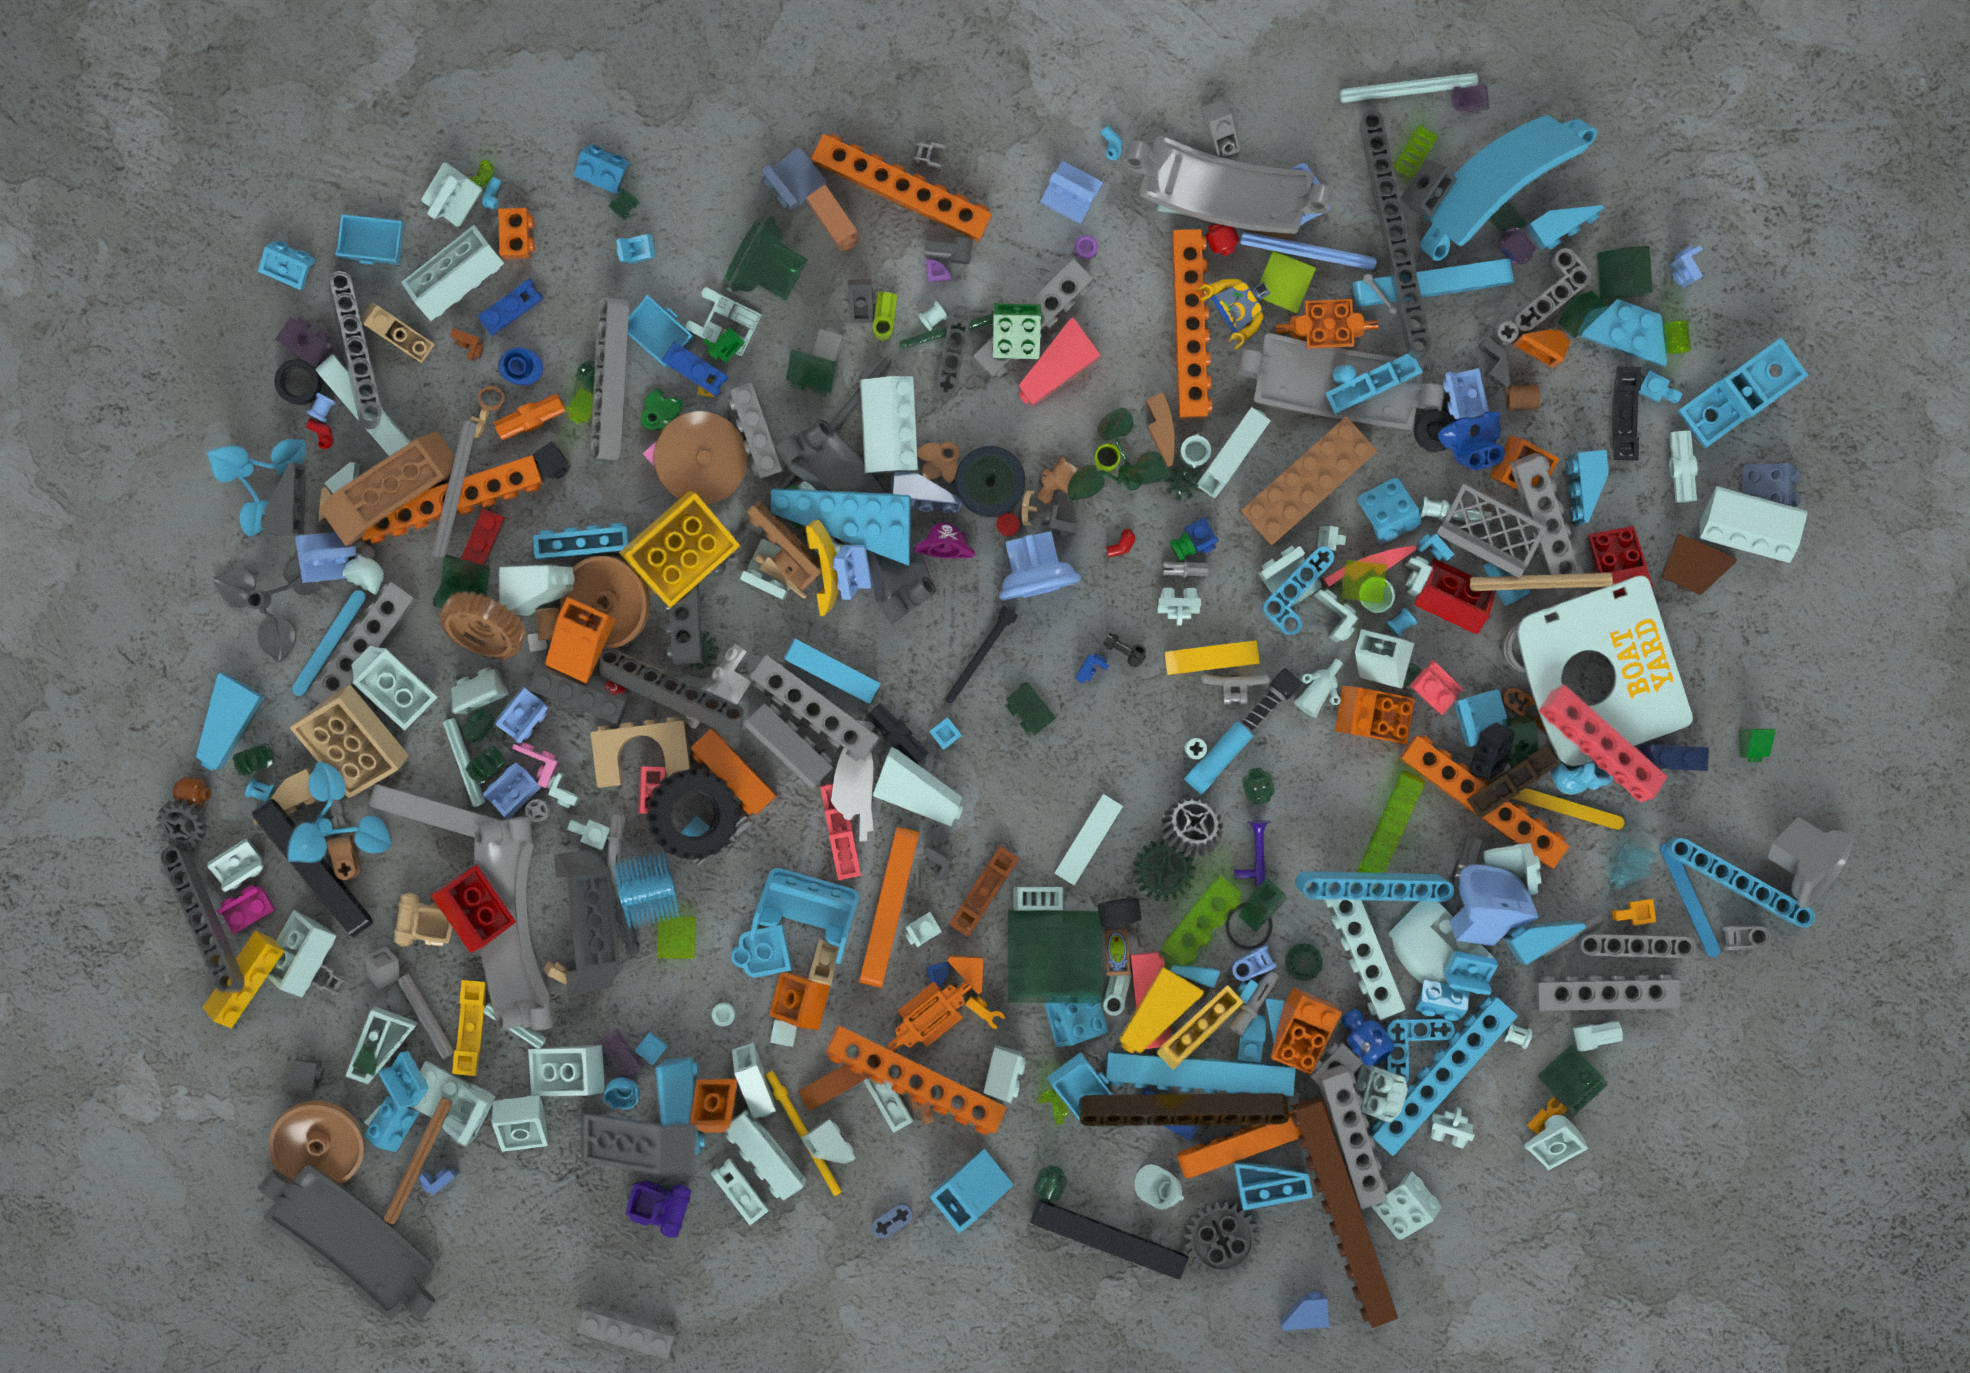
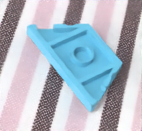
(1630, 331)

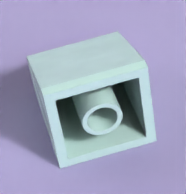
(533, 587)

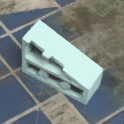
(383, 1034)

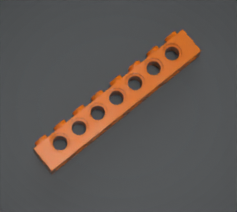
(831, 144)
(1187, 407)
(531, 481)
(1413, 757)
(991, 1111)

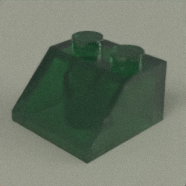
(1624, 272)
(812, 373)

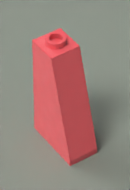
(1059, 363)

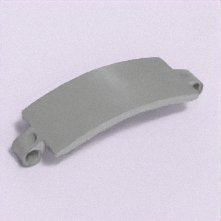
(1225, 189)
(1300, 377)

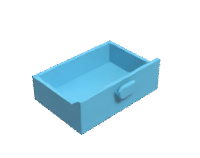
(370, 240)
(656, 329)
(1076, 1080)

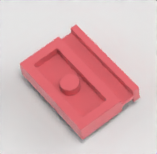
(1436, 687)

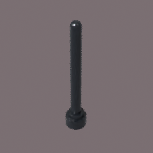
(1005, 618)

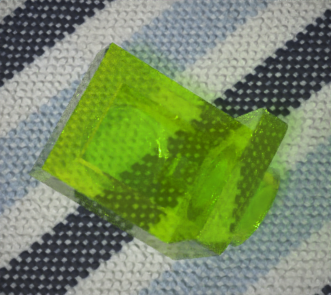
(580, 407)
(1059, 1108)

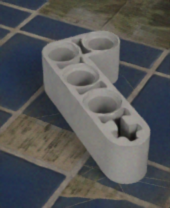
(1549, 297)

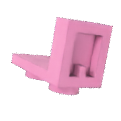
(545, 772)

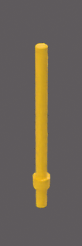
(780, 1093)

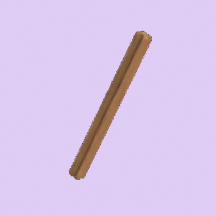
(418, 1160)

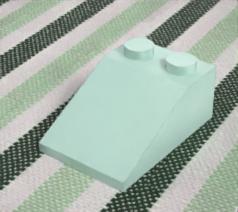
(478, 691)
(566, 1071)

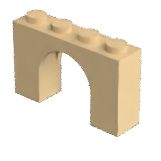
(609, 742)

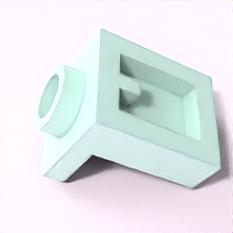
(922, 929)

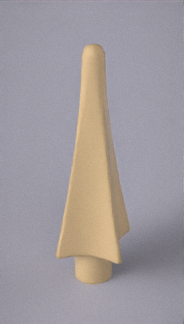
(770, 568)

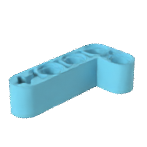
(1300, 587)

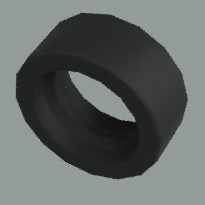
(282, 372)

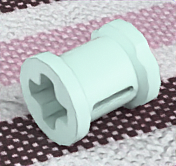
(932, 316)
(1201, 743)
(1517, 1035)

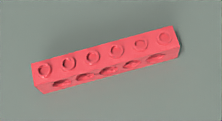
(1602, 743)

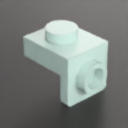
(564, 797)

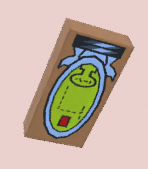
(1117, 952)

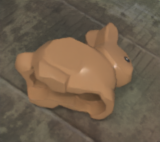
(1055, 479)

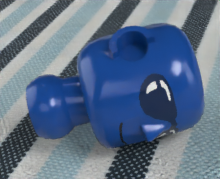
(1367, 1038)

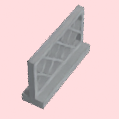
(1486, 549)

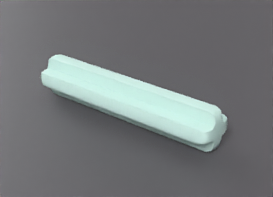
(527, 1033)

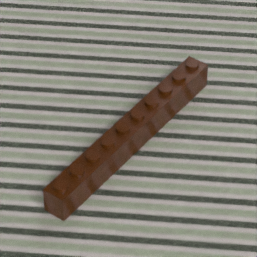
(1344, 1212)

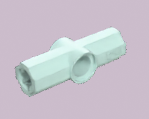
(1683, 466)

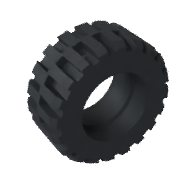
(723, 821)

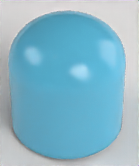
(1344, 374)

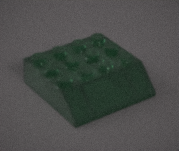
(1054, 956)

